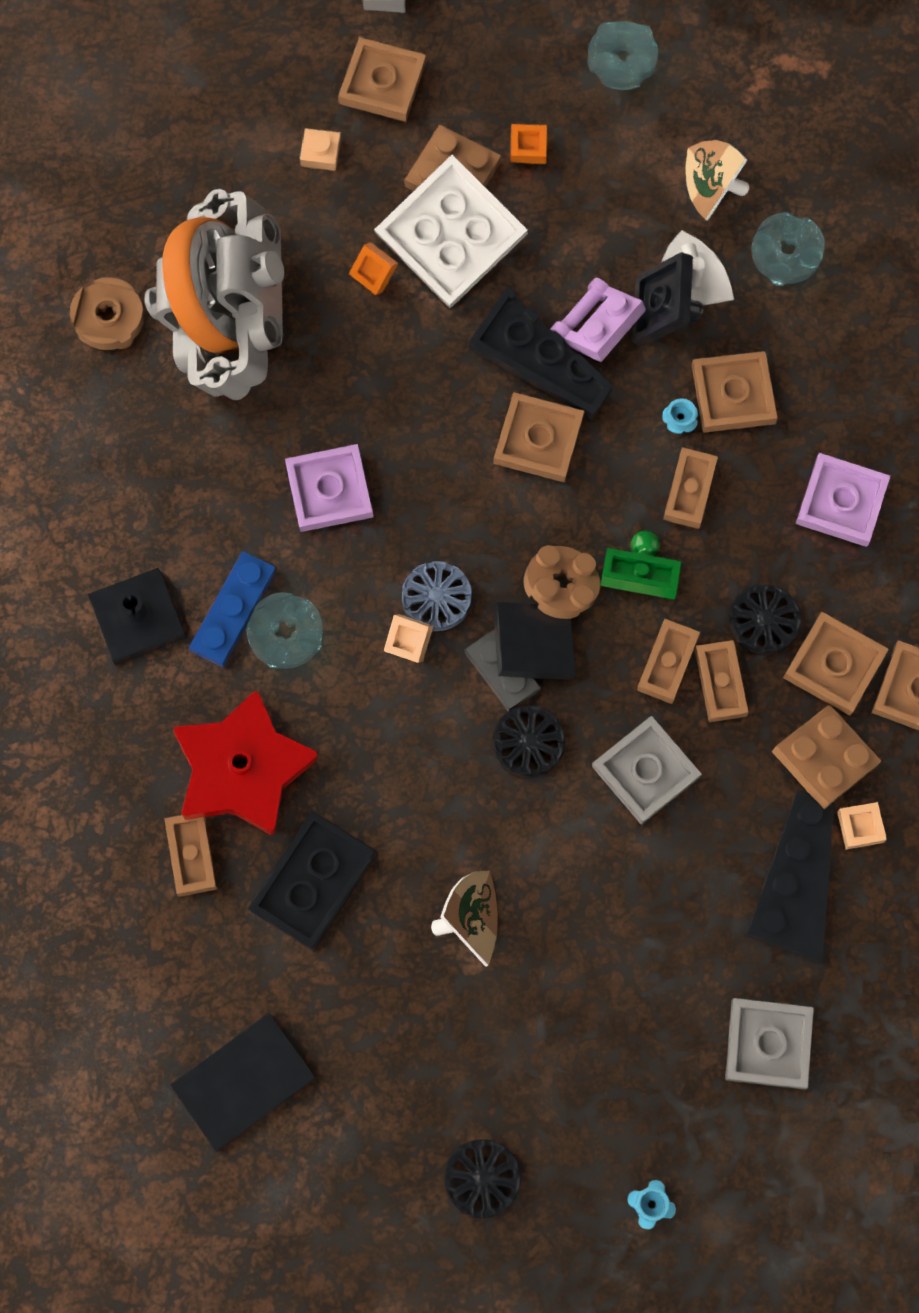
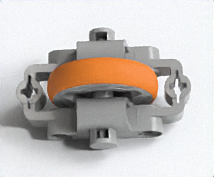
(222, 293)

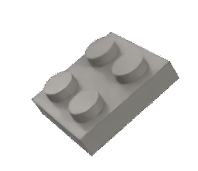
(646, 770)
(769, 1043)

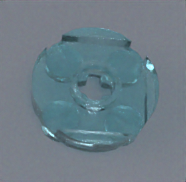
(625, 36)
(784, 267)
(276, 650)

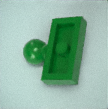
(640, 569)

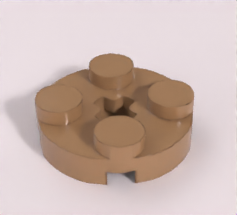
(112, 333)
(573, 566)

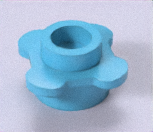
(662, 1209)

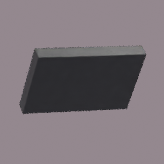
(312, 881)
(242, 1082)

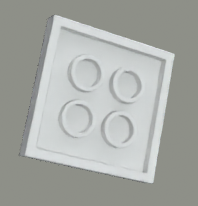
(451, 231)

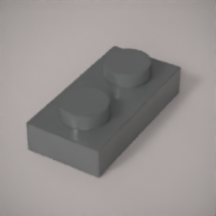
(509, 690)

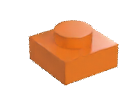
(528, 143)
(373, 268)

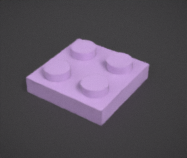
(329, 488)
(843, 499)

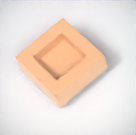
(320, 149)
(408, 638)
(861, 825)

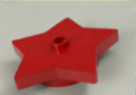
(249, 791)

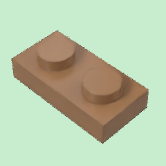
(690, 488)
(668, 661)
(721, 681)
(190, 855)

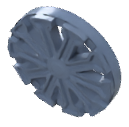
(437, 595)

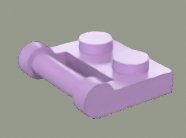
(606, 324)

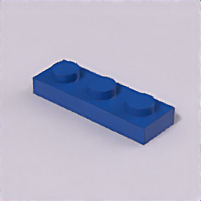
(232, 609)

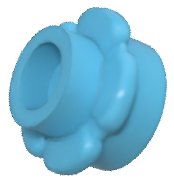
(680, 407)

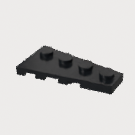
(529, 349)
(795, 890)

